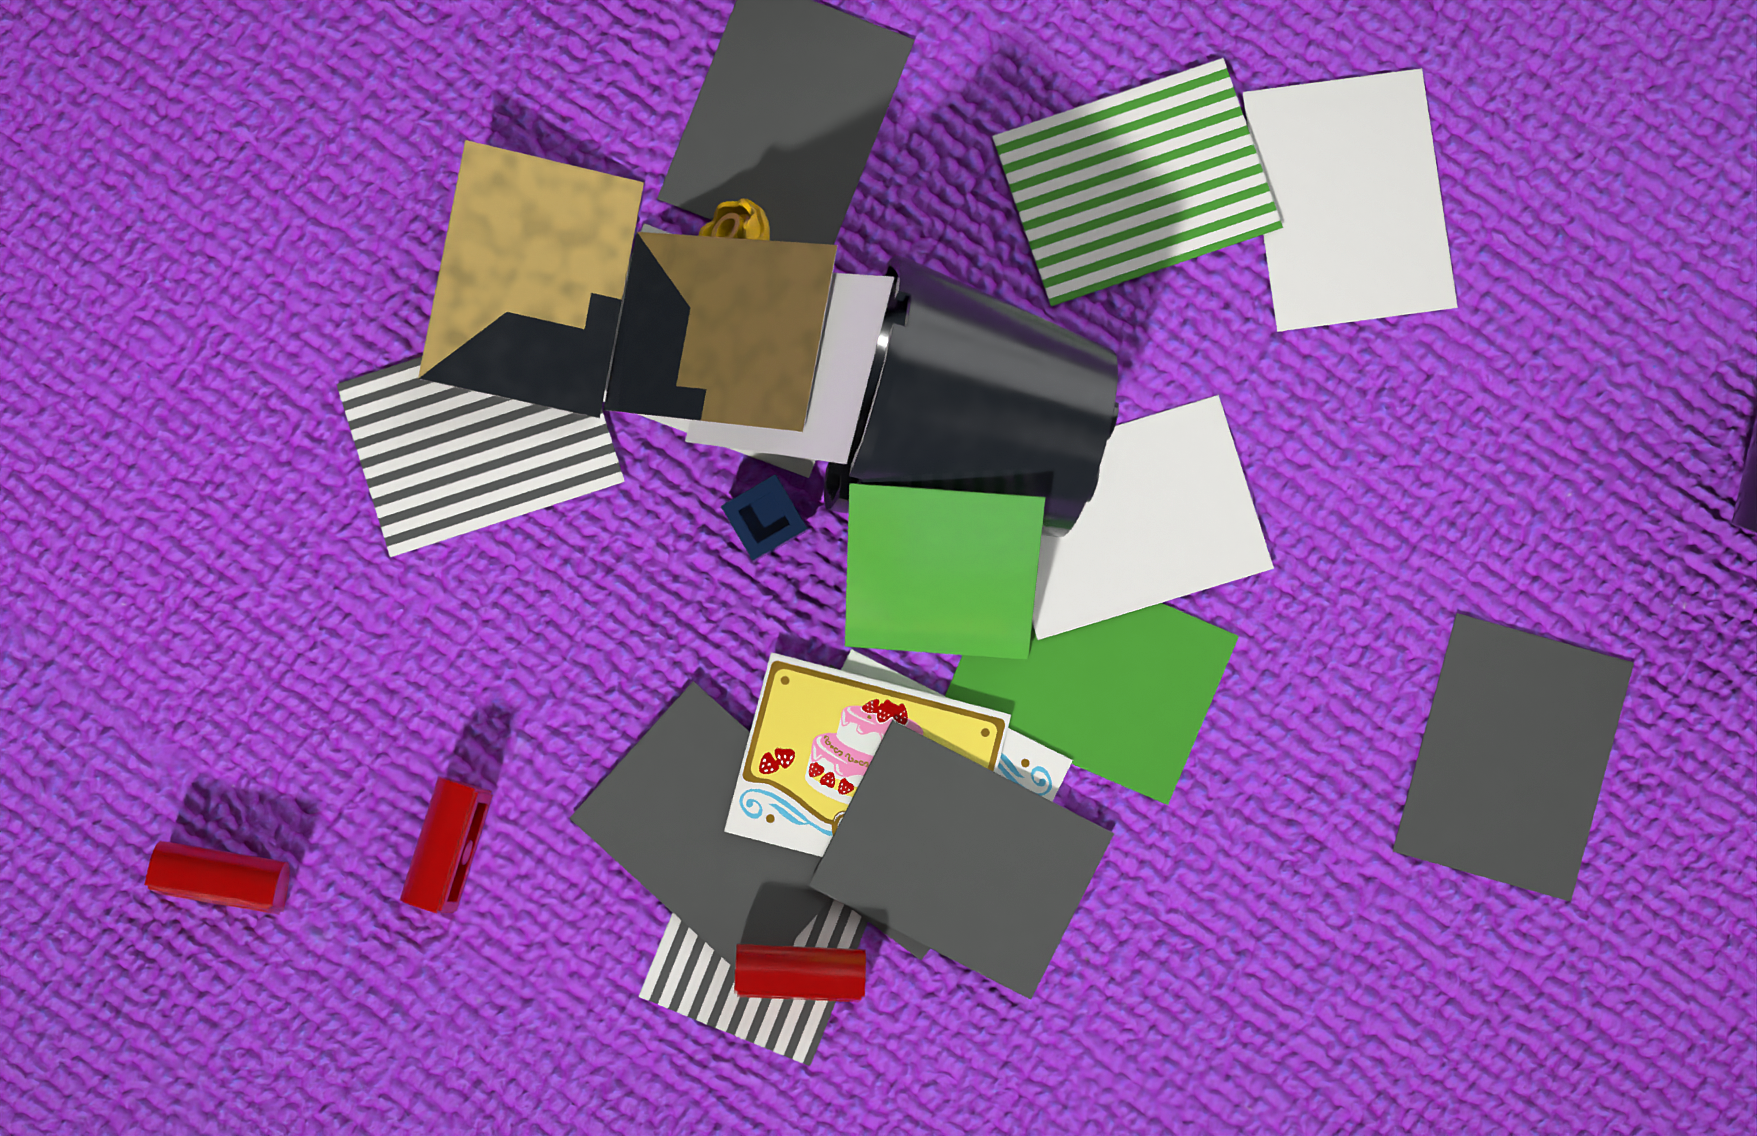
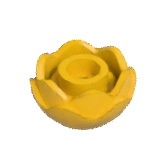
(738, 220)

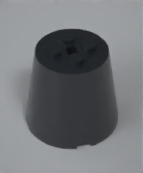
(979, 401)

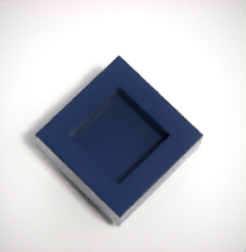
(764, 518)

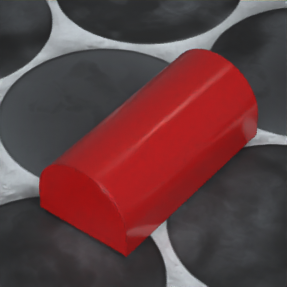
(446, 846)
(218, 877)
(800, 973)

